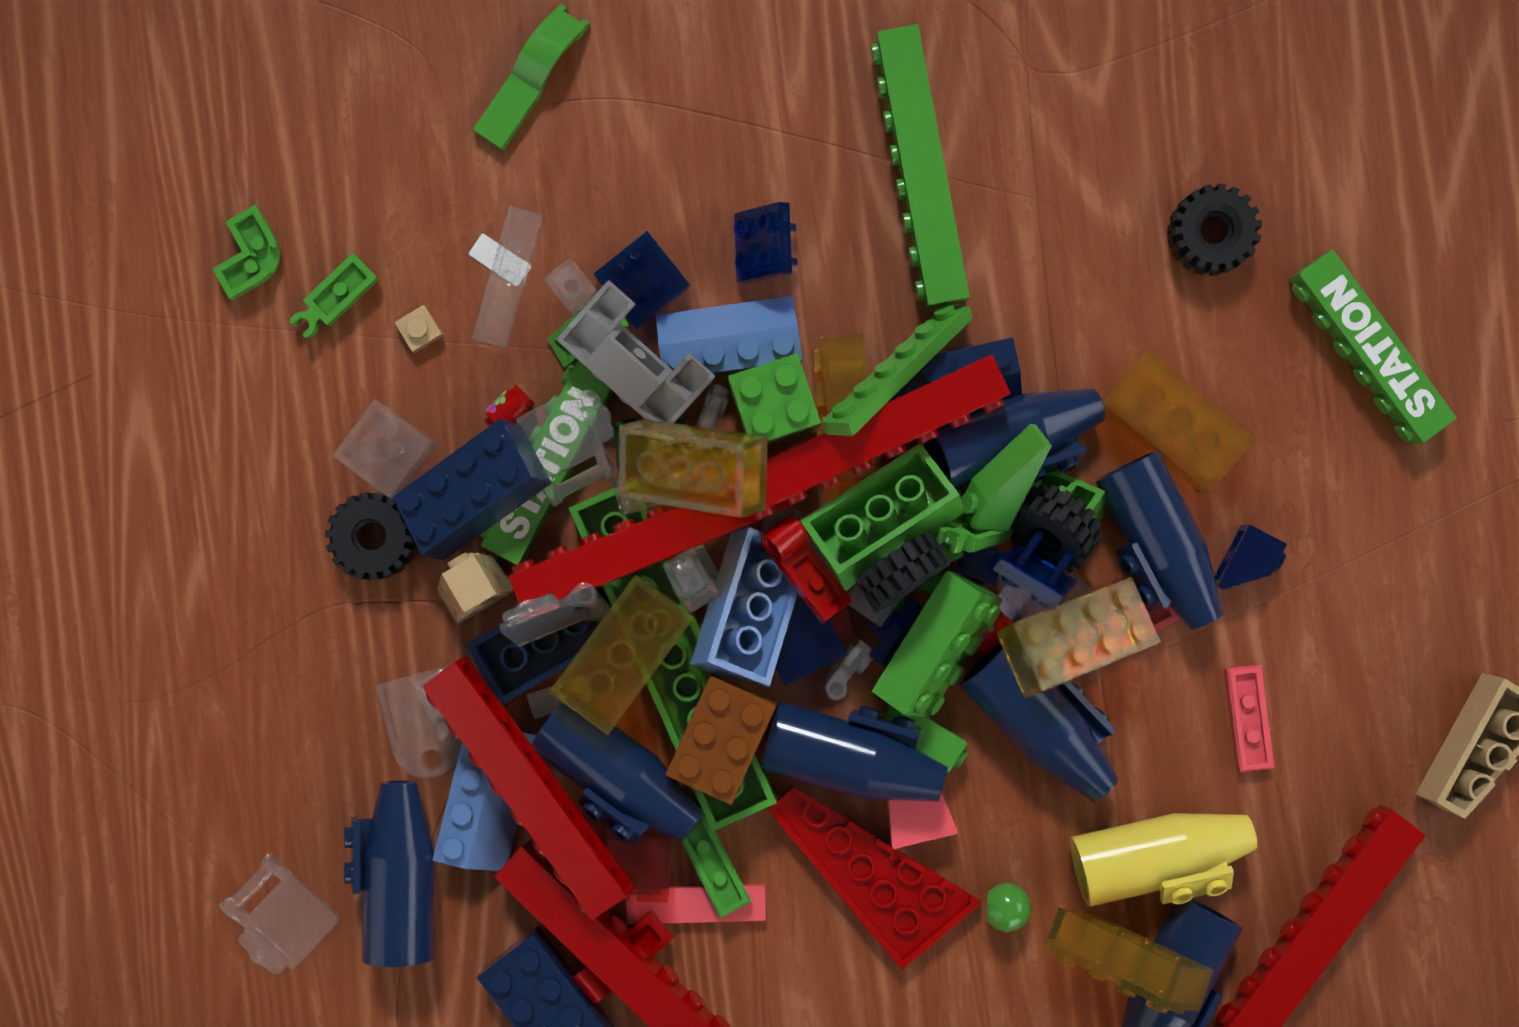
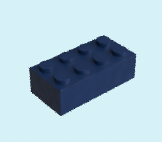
(471, 489)
(516, 668)
(536, 987)

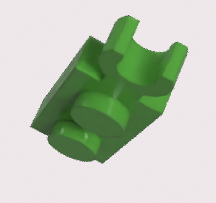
(336, 294)
(964, 538)

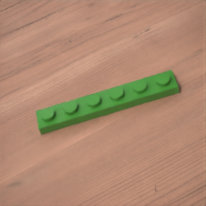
(897, 370)

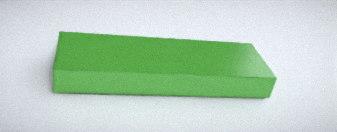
(715, 869)

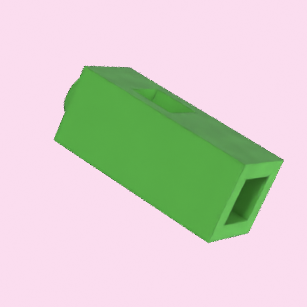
(935, 740)

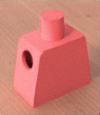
(918, 821)

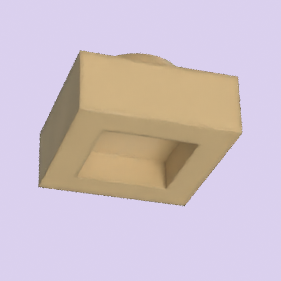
(419, 328)

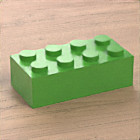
(882, 514)
(938, 646)

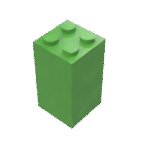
(775, 401)

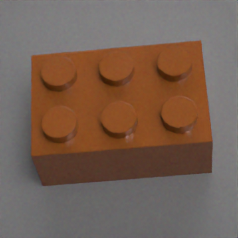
(721, 738)

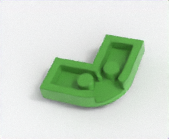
(258, 256)

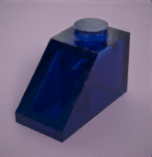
(1249, 557)

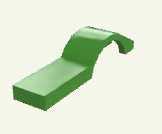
(529, 77)

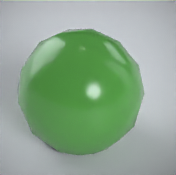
(1008, 907)

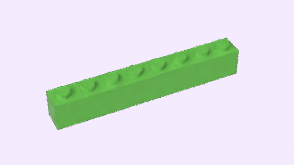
(920, 166)

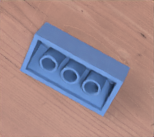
(731, 336)
(751, 616)
(476, 822)

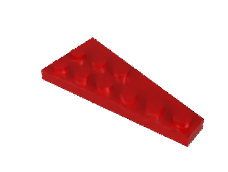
(885, 888)

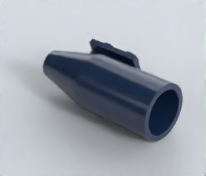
(1058, 415)
(1162, 540)
(1051, 728)
(856, 757)
(619, 777)
(396, 877)
(1198, 935)

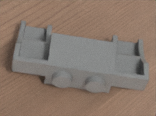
(627, 364)

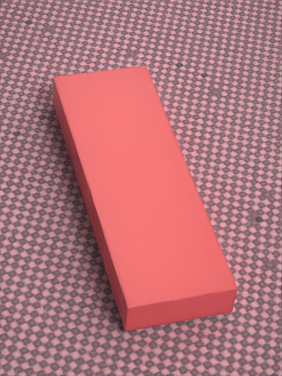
(1249, 718)

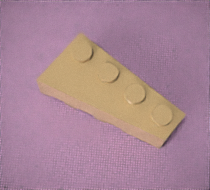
(473, 584)
(1476, 749)

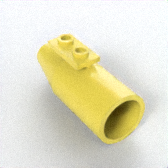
(1167, 854)

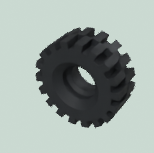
(1239, 224)
(1062, 521)
(345, 542)
(903, 571)

